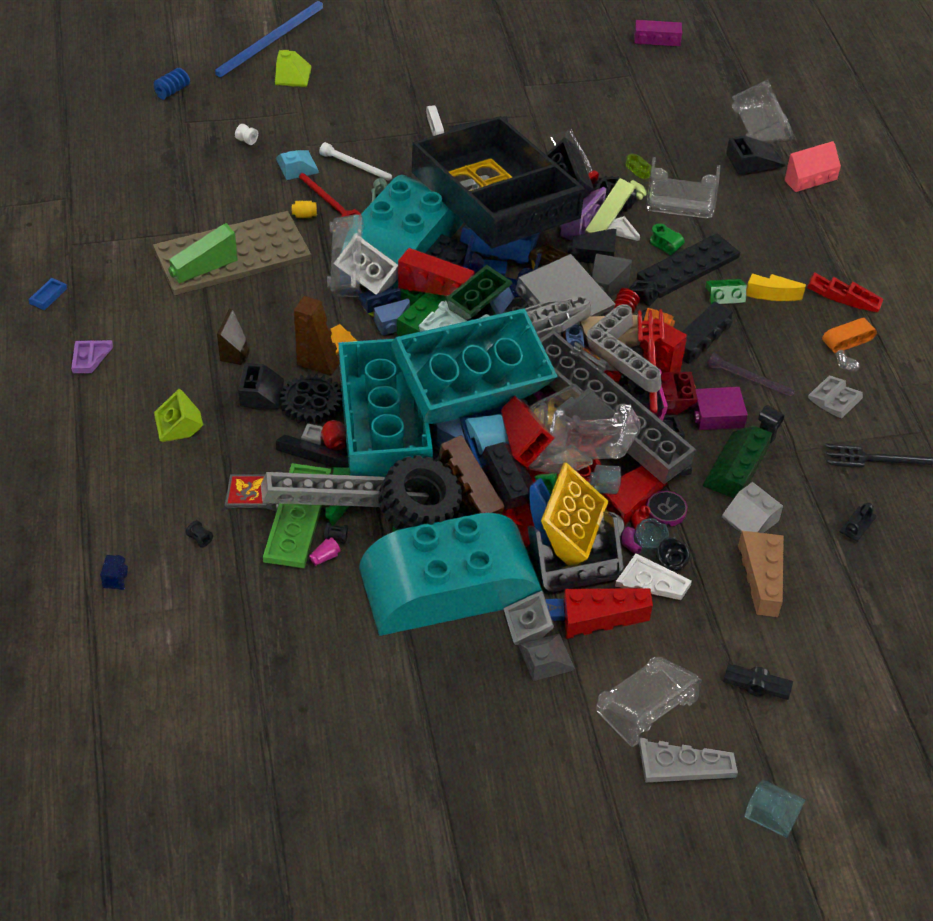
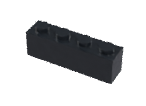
(705, 330)

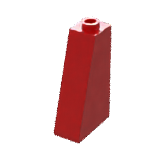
(524, 431)
(633, 493)

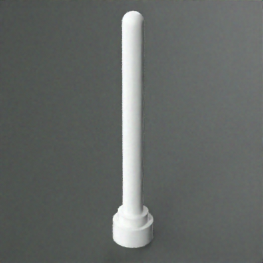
(327, 150)

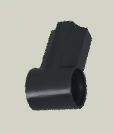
(770, 420)

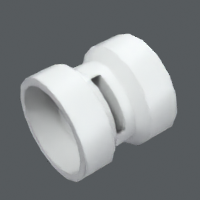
(247, 134)

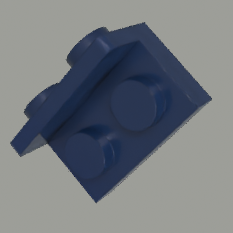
(370, 300)

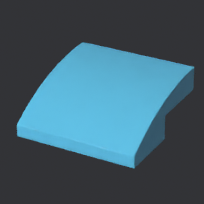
(487, 431)

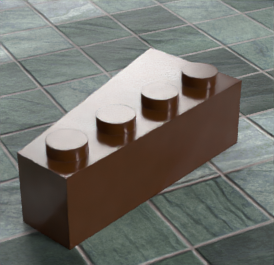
(313, 337)
(477, 491)

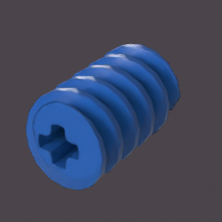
(171, 83)

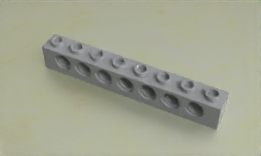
(327, 489)

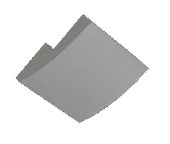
(835, 397)

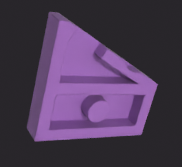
(89, 355)

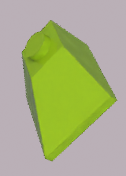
(291, 69)
(177, 418)

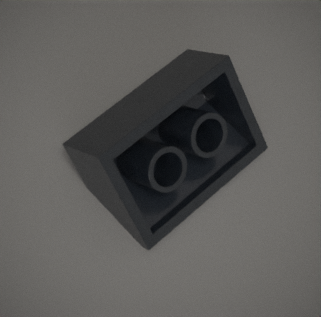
(507, 475)

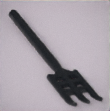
(862, 457)

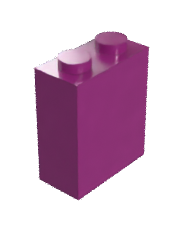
(719, 408)

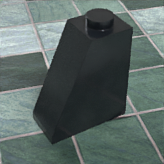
(588, 245)

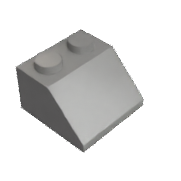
(753, 510)

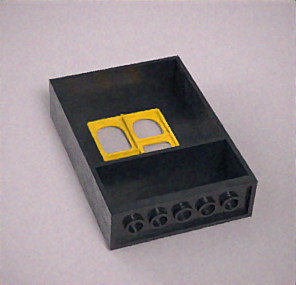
(520, 202)

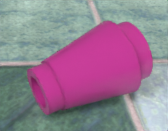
(325, 551)

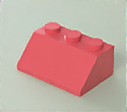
(813, 167)

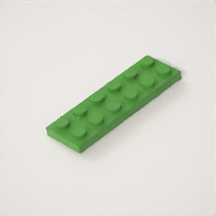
(293, 527)

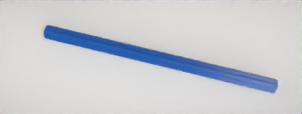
(268, 39)

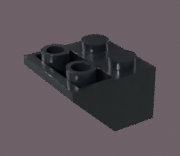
(260, 387)

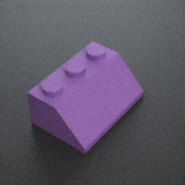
(590, 207)

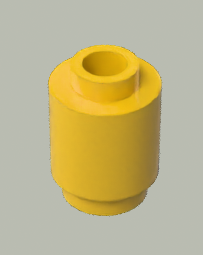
(304, 209)

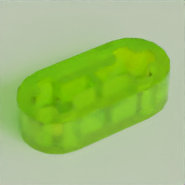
(638, 166)

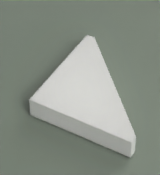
(624, 229)

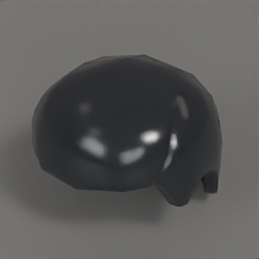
(673, 554)

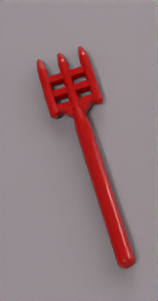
(327, 197)
(651, 340)

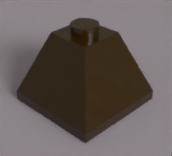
(232, 340)

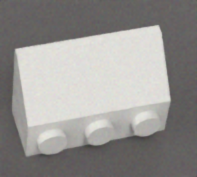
(377, 270)

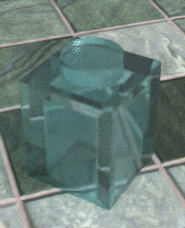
(606, 479)

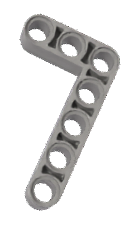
(605, 343)

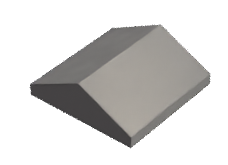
(529, 618)

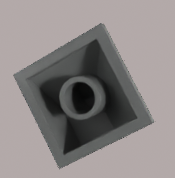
(611, 273)
(546, 657)

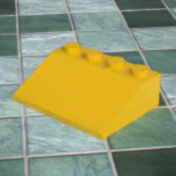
(573, 516)

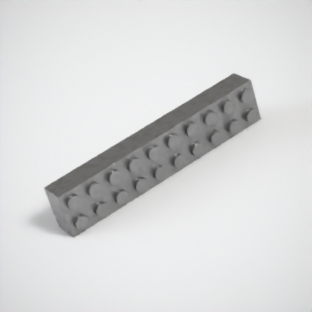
(656, 445)

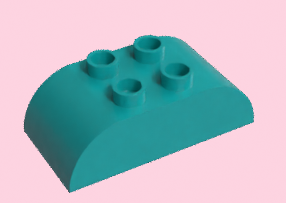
(406, 218)
(473, 365)
(446, 572)

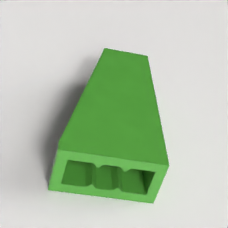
(205, 255)

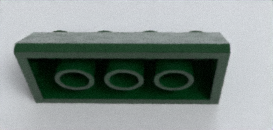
(738, 461)

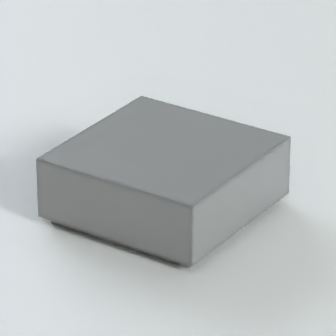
(312, 434)

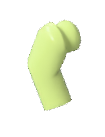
(640, 190)

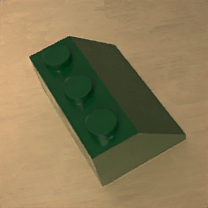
(477, 292)

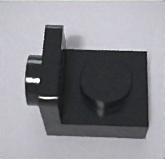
(645, 289)

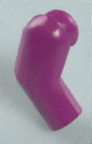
(627, 540)

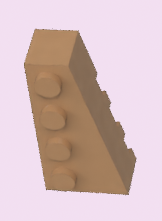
(764, 567)

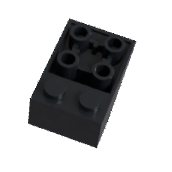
(752, 155)

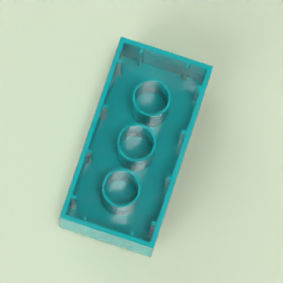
(378, 409)

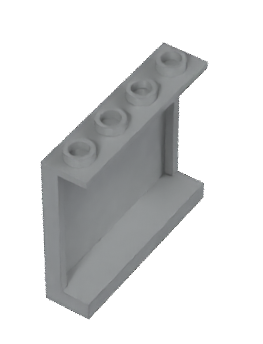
(561, 281)

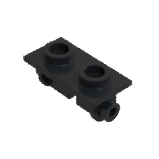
(859, 522)

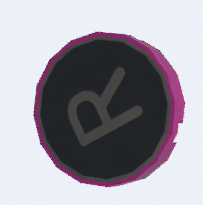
(667, 507)

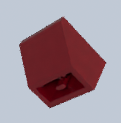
(678, 391)

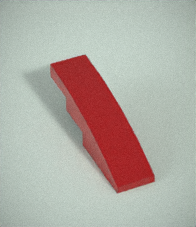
(850, 295)

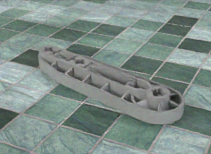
(559, 314)

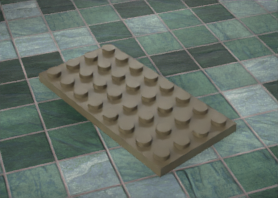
(260, 246)

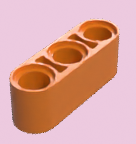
(849, 335)

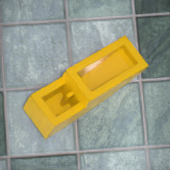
(775, 288)

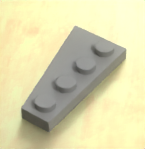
(676, 763)

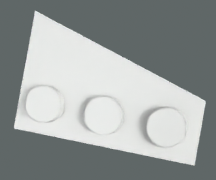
(647, 574)

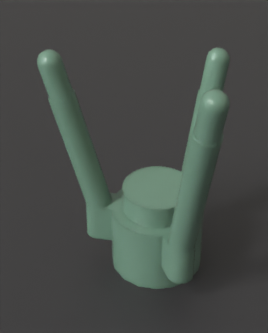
(379, 185)

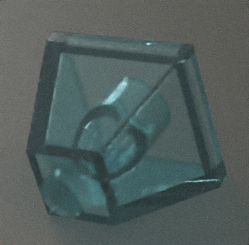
(774, 808)

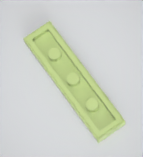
(611, 206)

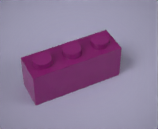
(658, 33)

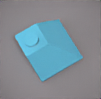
(295, 163)

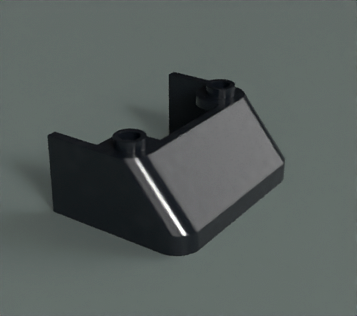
(602, 565)

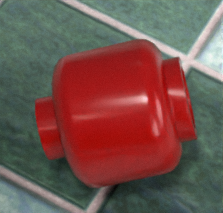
(334, 435)

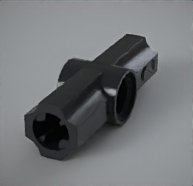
(758, 681)

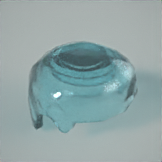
(651, 533)

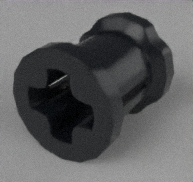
(336, 532)
(201, 535)

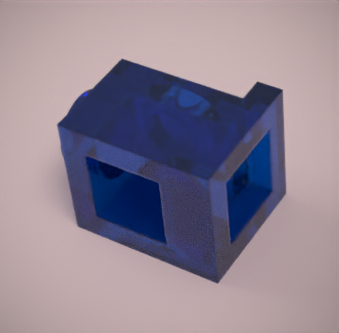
(113, 572)

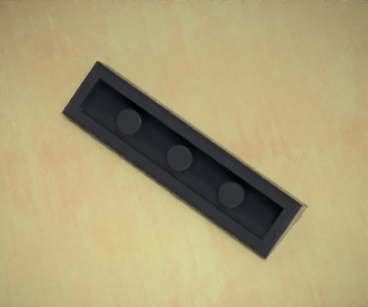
(312, 451)

